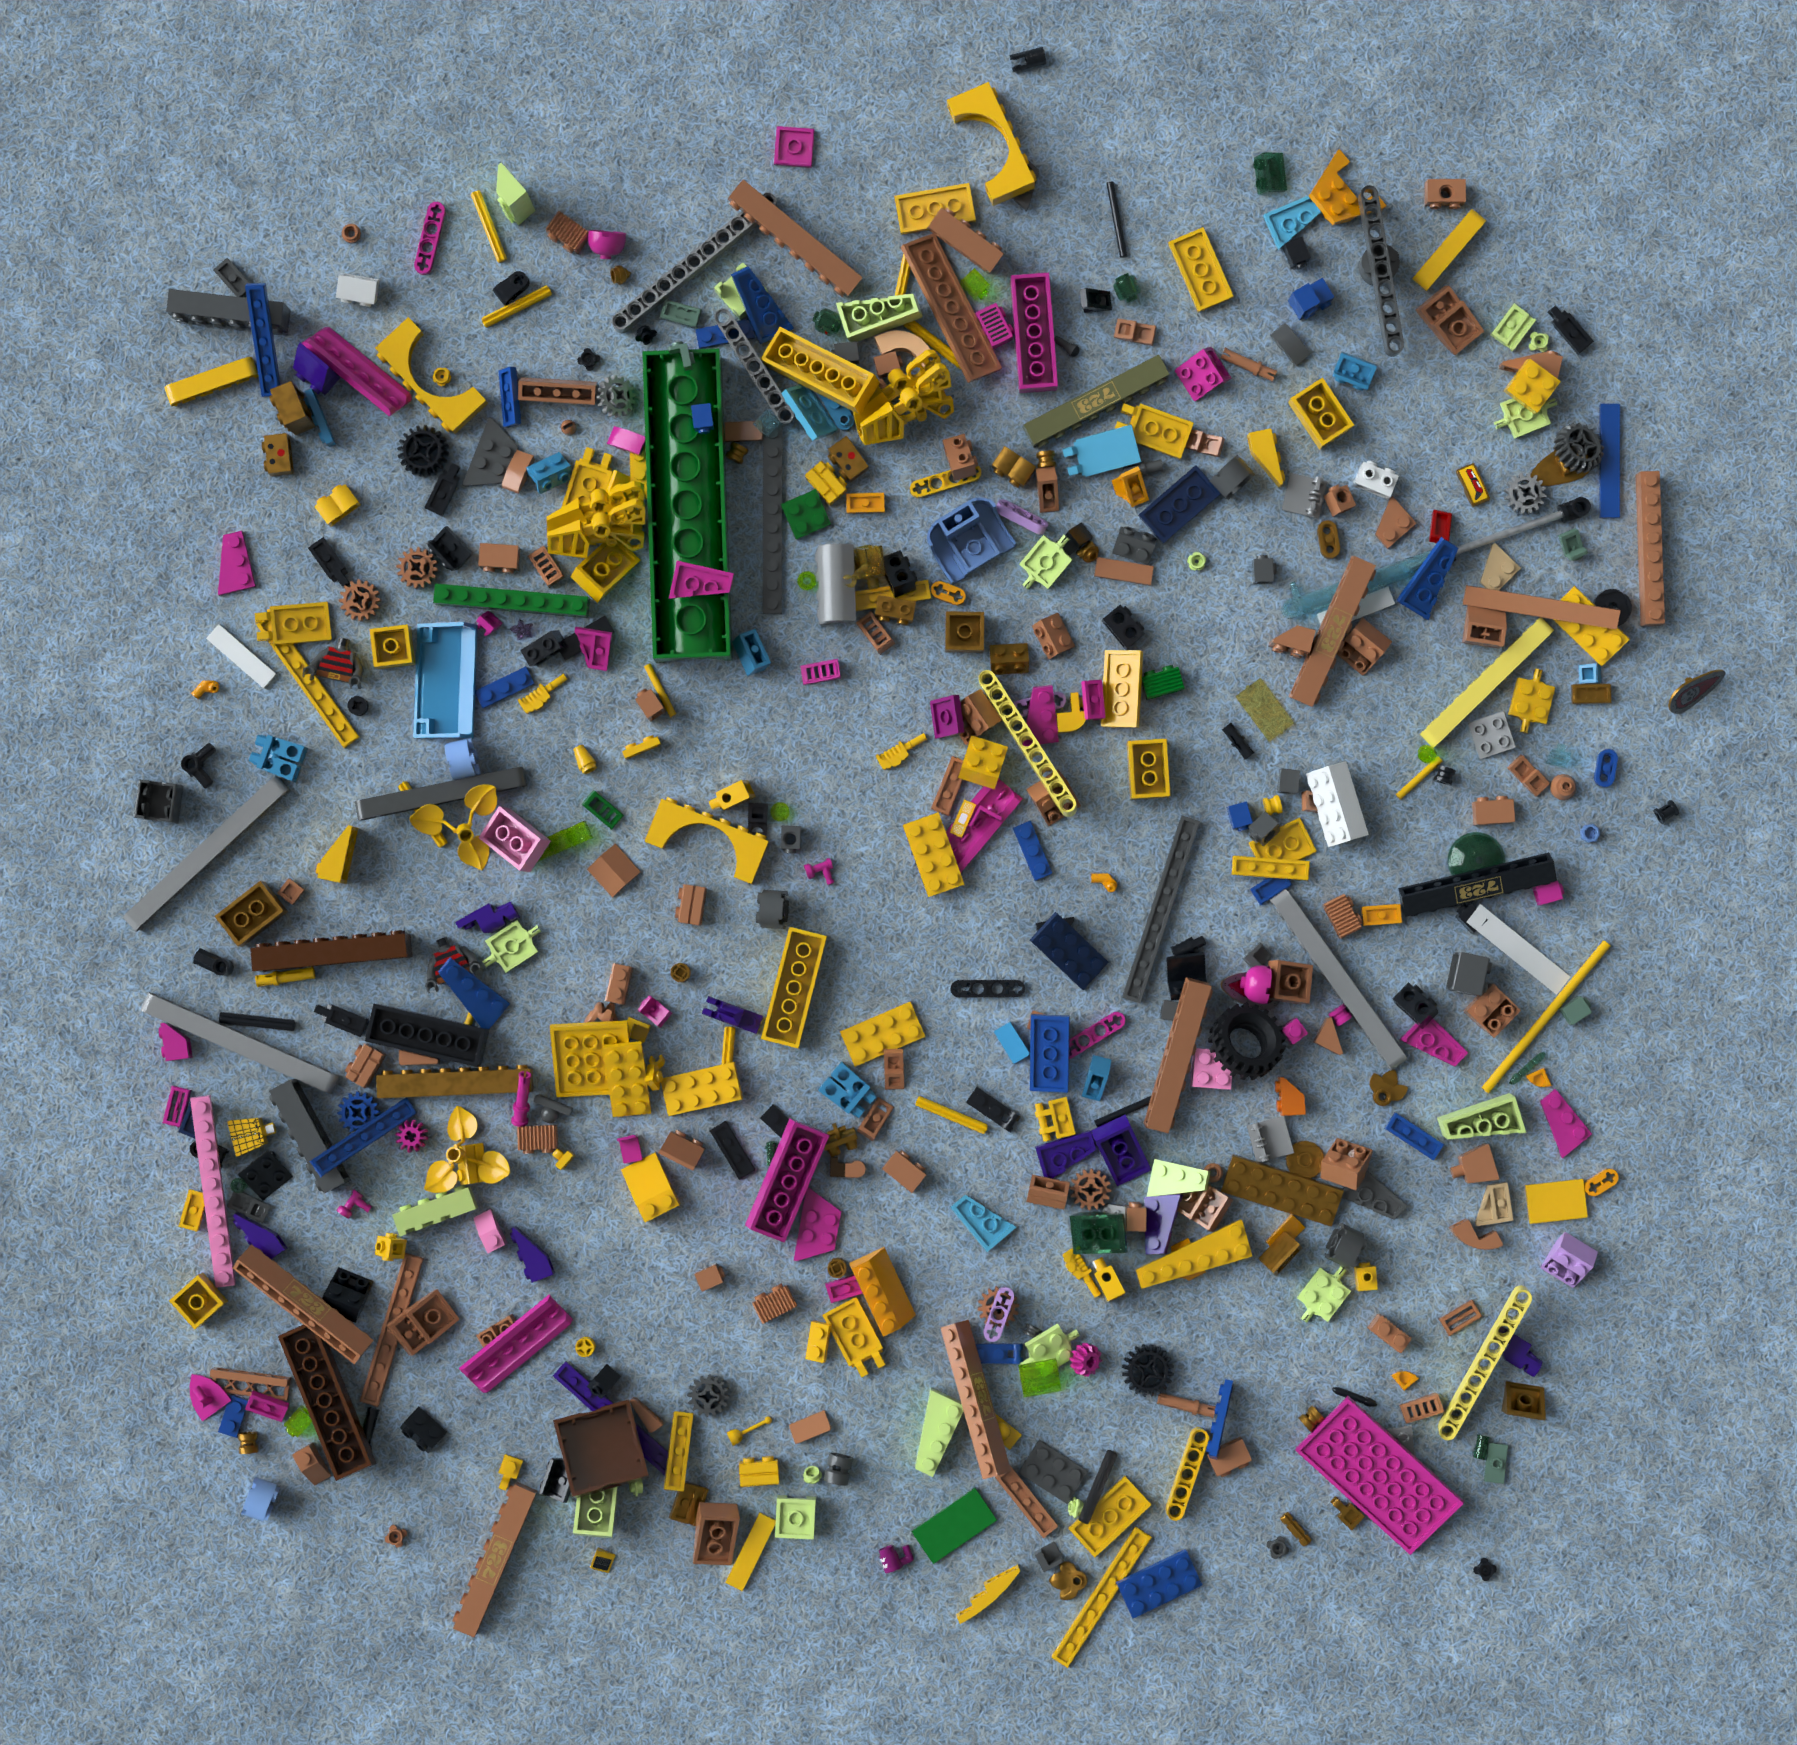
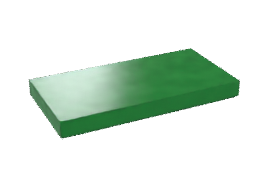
(954, 1525)

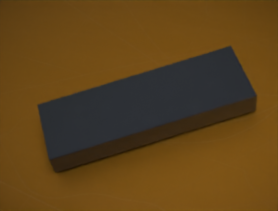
(573, 642)
(732, 1150)

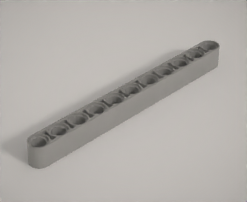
(684, 266)
(207, 851)
(1339, 979)
(239, 1043)

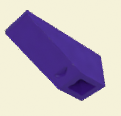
(260, 1236)
(535, 1259)

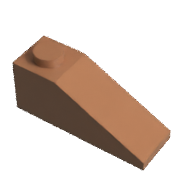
(1548, 360)

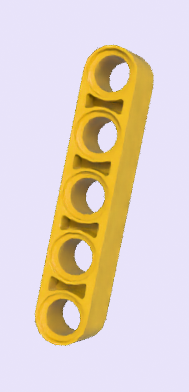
(1449, 249)
(211, 380)
(1187, 1483)

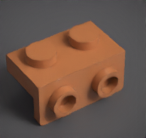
(1053, 635)

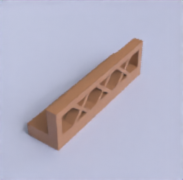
(253, 1377)

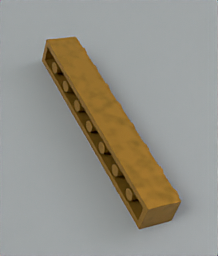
(450, 1083)

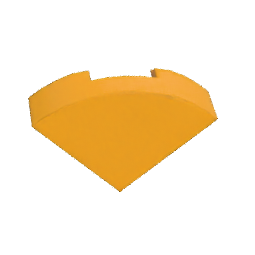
(1539, 1078)
(1404, 1379)

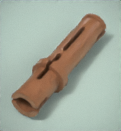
(1248, 364)
(1194, 1407)

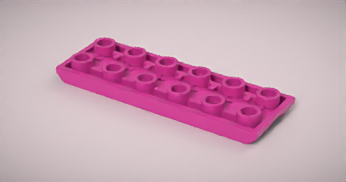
(358, 370)
(984, 826)
(516, 1344)

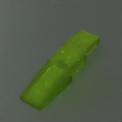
(567, 839)

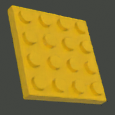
(580, 1055)

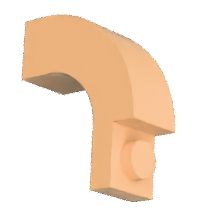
(900, 341)

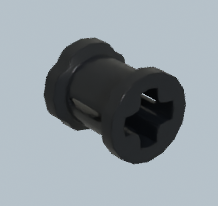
(1666, 811)

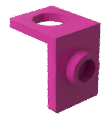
(989, 811)
(630, 1148)

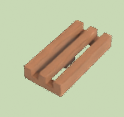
(1446, 1325)

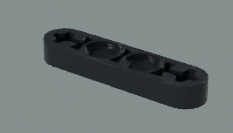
(987, 985)

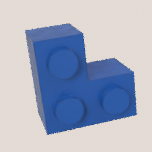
(1310, 298)

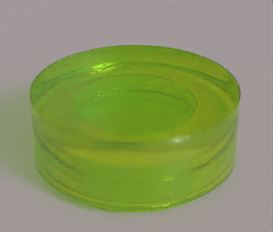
(780, 811)

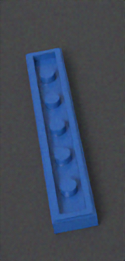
(262, 337)
(1610, 464)
(363, 1137)

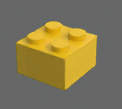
(1532, 386)
(392, 646)
(983, 762)
(198, 1301)

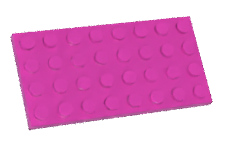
(1379, 1475)

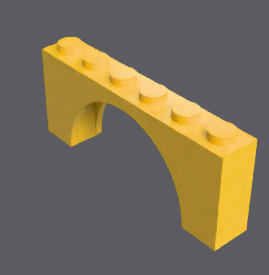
(982, 106)
(398, 351)
(672, 817)

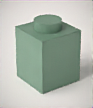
(1575, 1010)

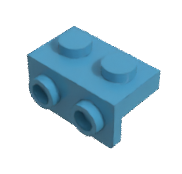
(1354, 371)
(550, 472)

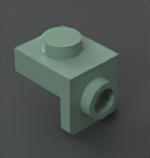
(687, 357)
(1572, 545)

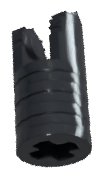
(1032, 57)

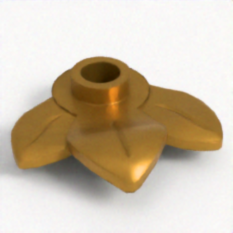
(1388, 1085)
(1065, 1580)

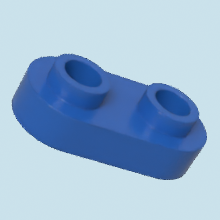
(1607, 769)

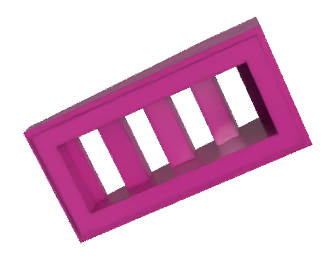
(834, 662)

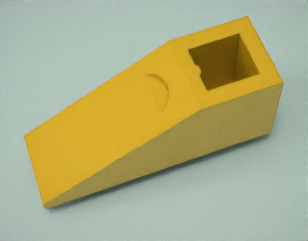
(1264, 452)

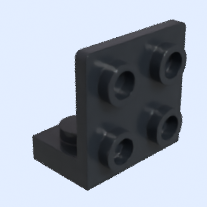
(1184, 966)

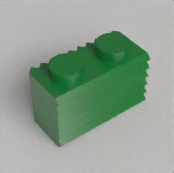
(1162, 682)

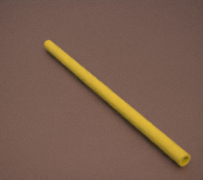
(1546, 1016)

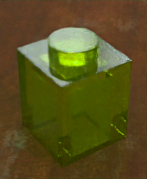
(975, 285)
(298, 1422)

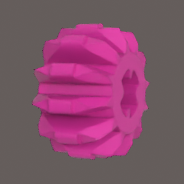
(409, 1142)
(1085, 1359)

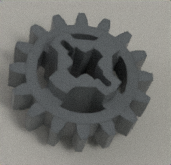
(708, 1403)

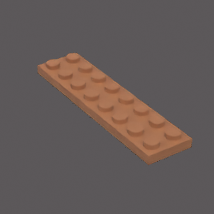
(951, 307)

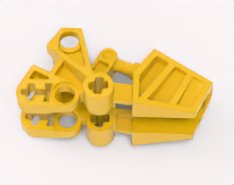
(925, 390)
(569, 527)

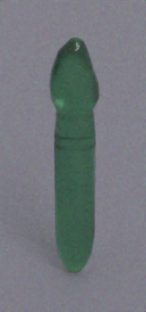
(1527, 1068)

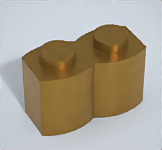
(1013, 467)

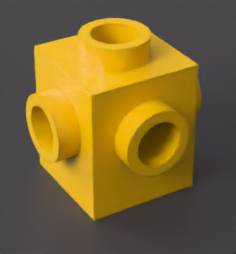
(390, 1247)

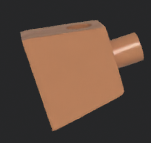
(1476, 1165)

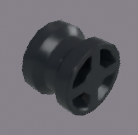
(361, 706)
(1444, 775)

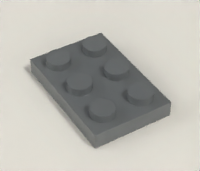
(1053, 1471)

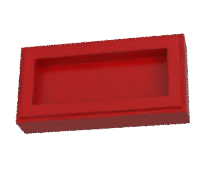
(1440, 526)

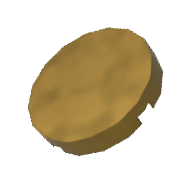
(1304, 1153)

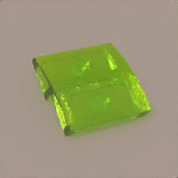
(1039, 1377)

